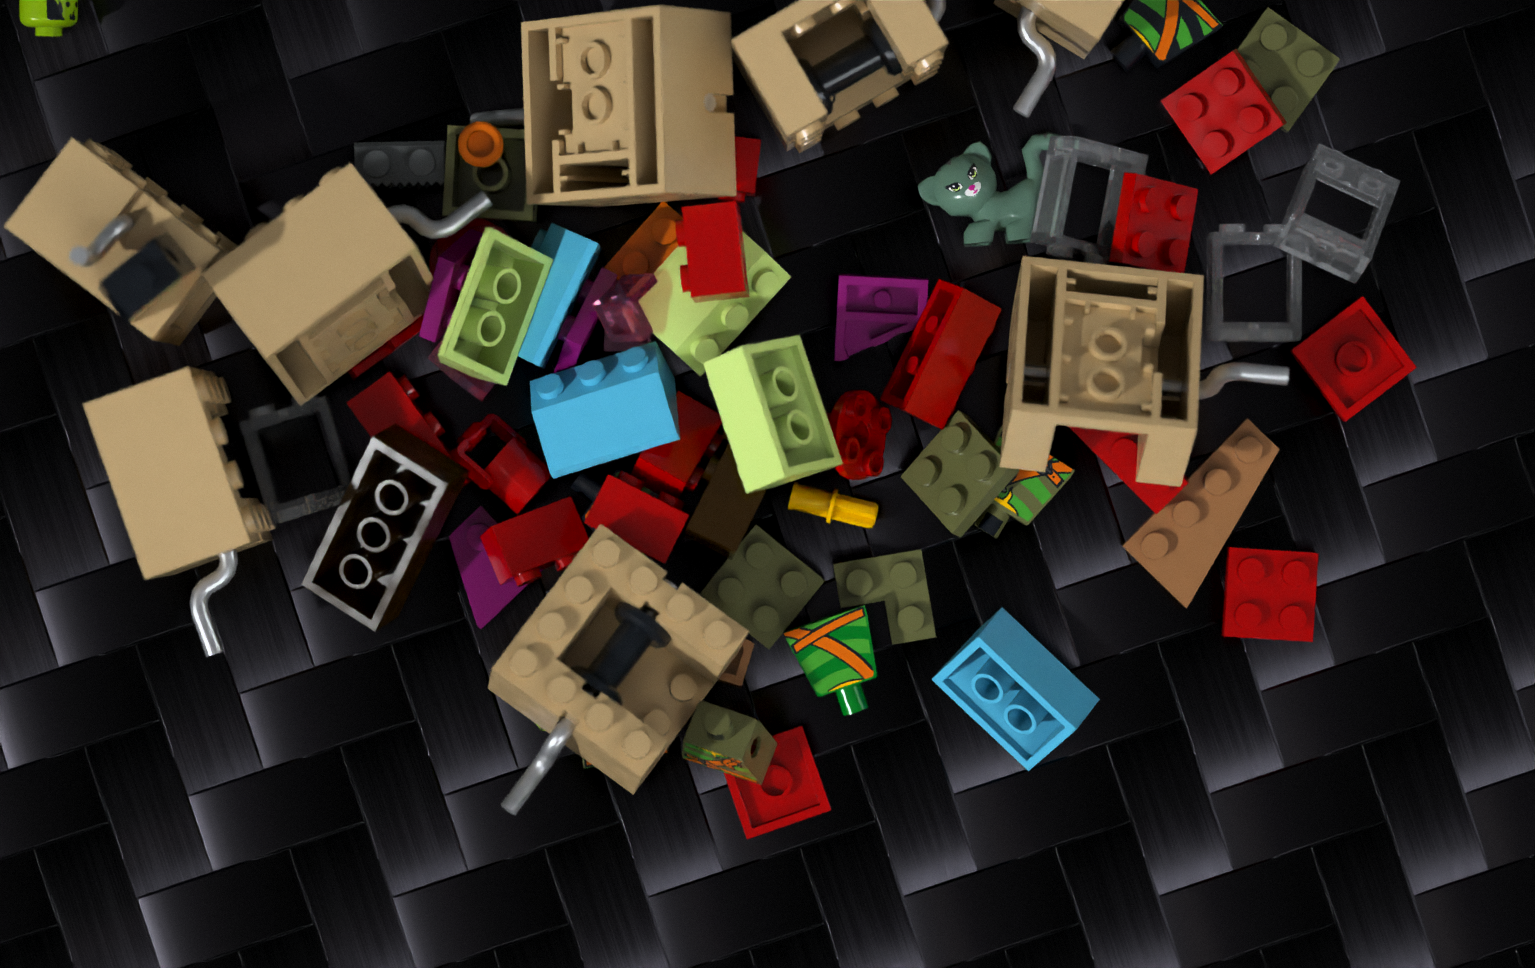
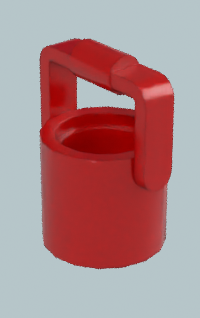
(515, 471)

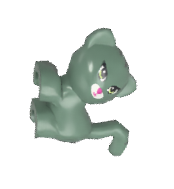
(969, 187)

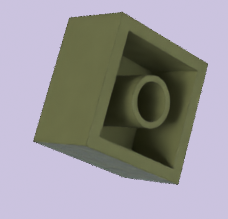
(502, 182)

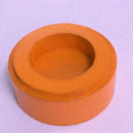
(481, 144)

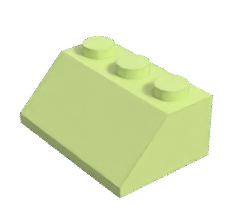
(494, 308)
(707, 328)
(772, 413)

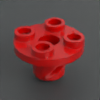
(860, 433)

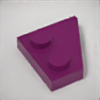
(447, 285)
(875, 310)
(578, 330)
(478, 576)

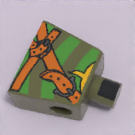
(1024, 494)
(724, 742)

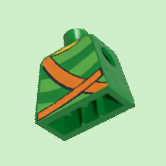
(836, 656)

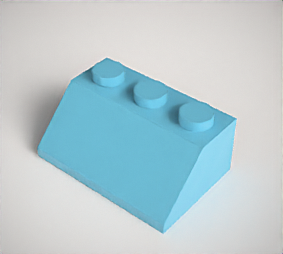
(572, 265)
(605, 409)
(1016, 689)

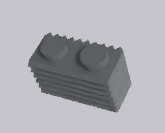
(401, 164)

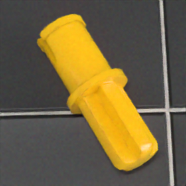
(833, 505)

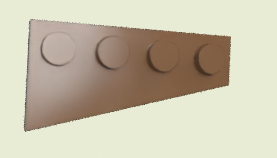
(1193, 527)

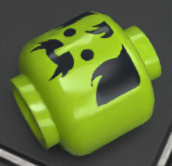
(48, 16)

